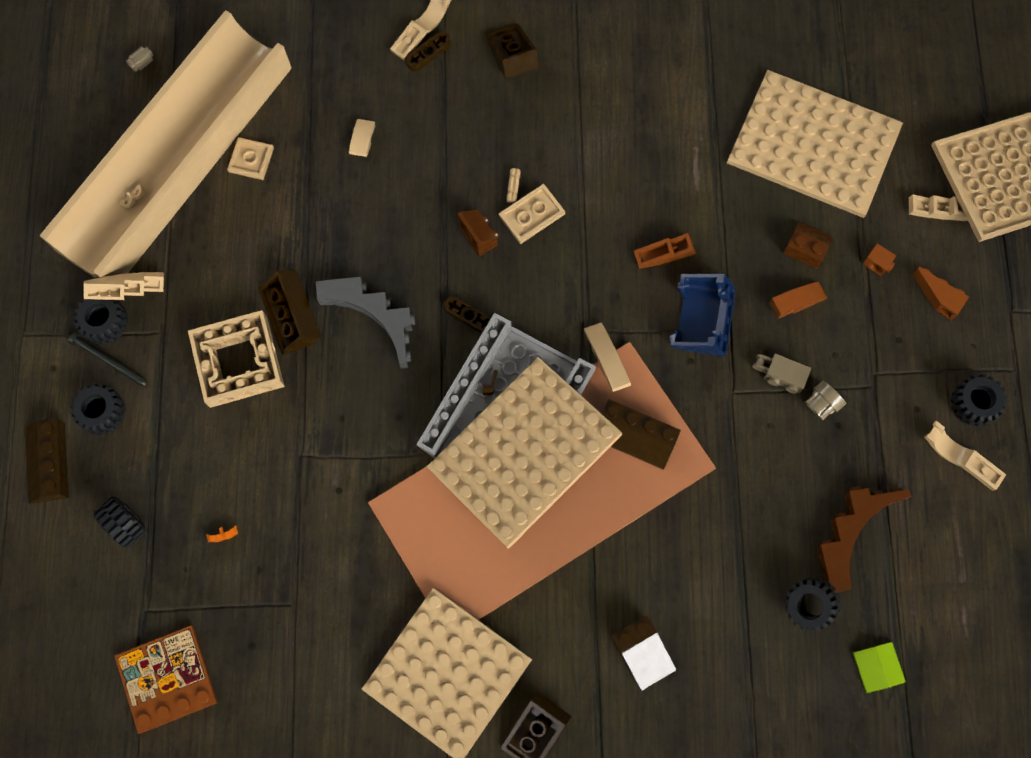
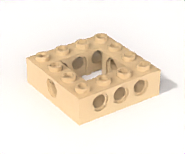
(222, 334)

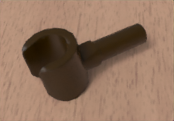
(488, 389)

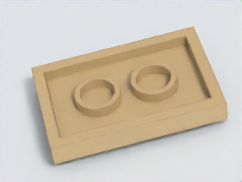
(531, 214)

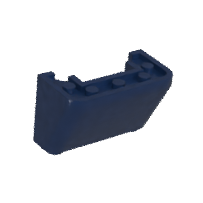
(704, 314)

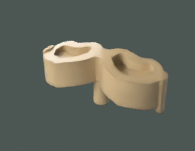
(136, 194)

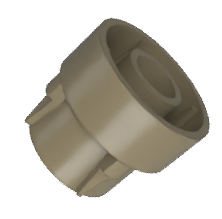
(825, 400)

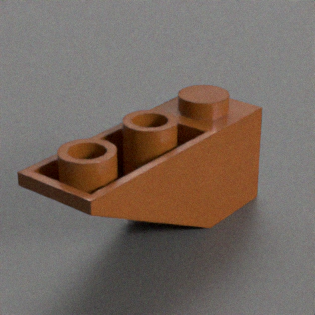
(940, 294)

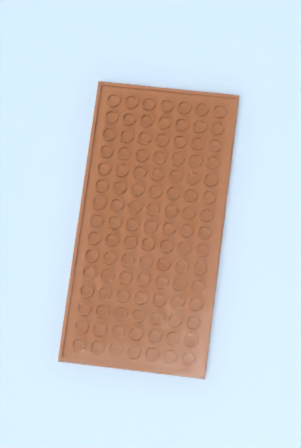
(470, 566)

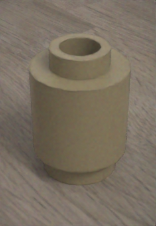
(139, 58)

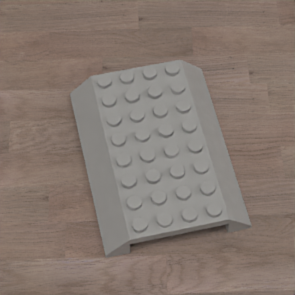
(498, 349)

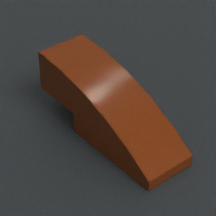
(665, 251)
(797, 299)

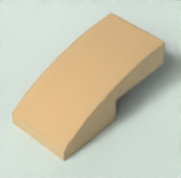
(361, 137)

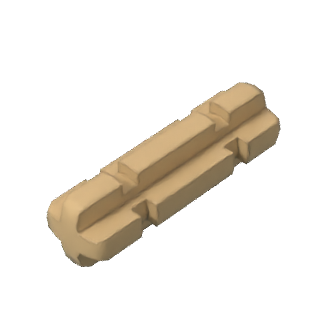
(513, 185)

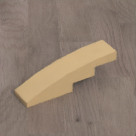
(936, 208)
(117, 286)
(607, 357)

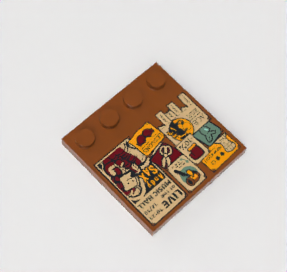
(166, 679)

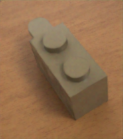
(783, 372)

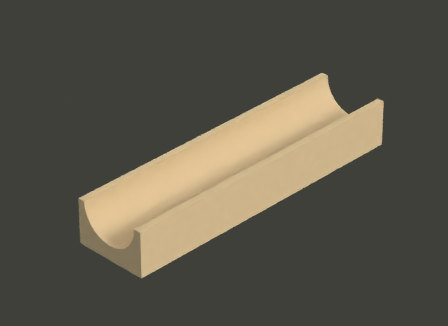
(167, 150)

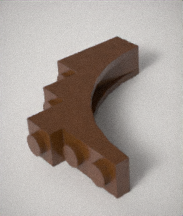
(861, 506)

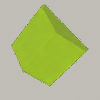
(879, 667)

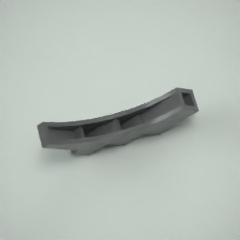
(353, 294)

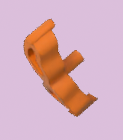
(222, 536)

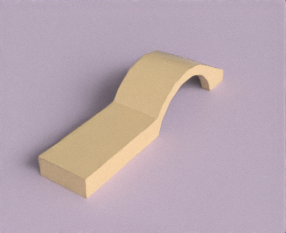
(419, 28)
(964, 457)

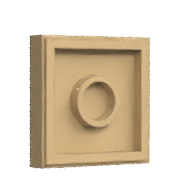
(250, 158)

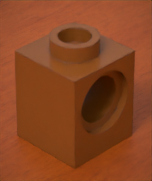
(880, 260)

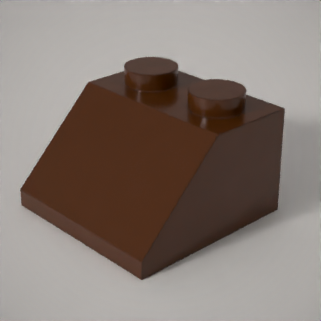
(477, 231)
(808, 245)

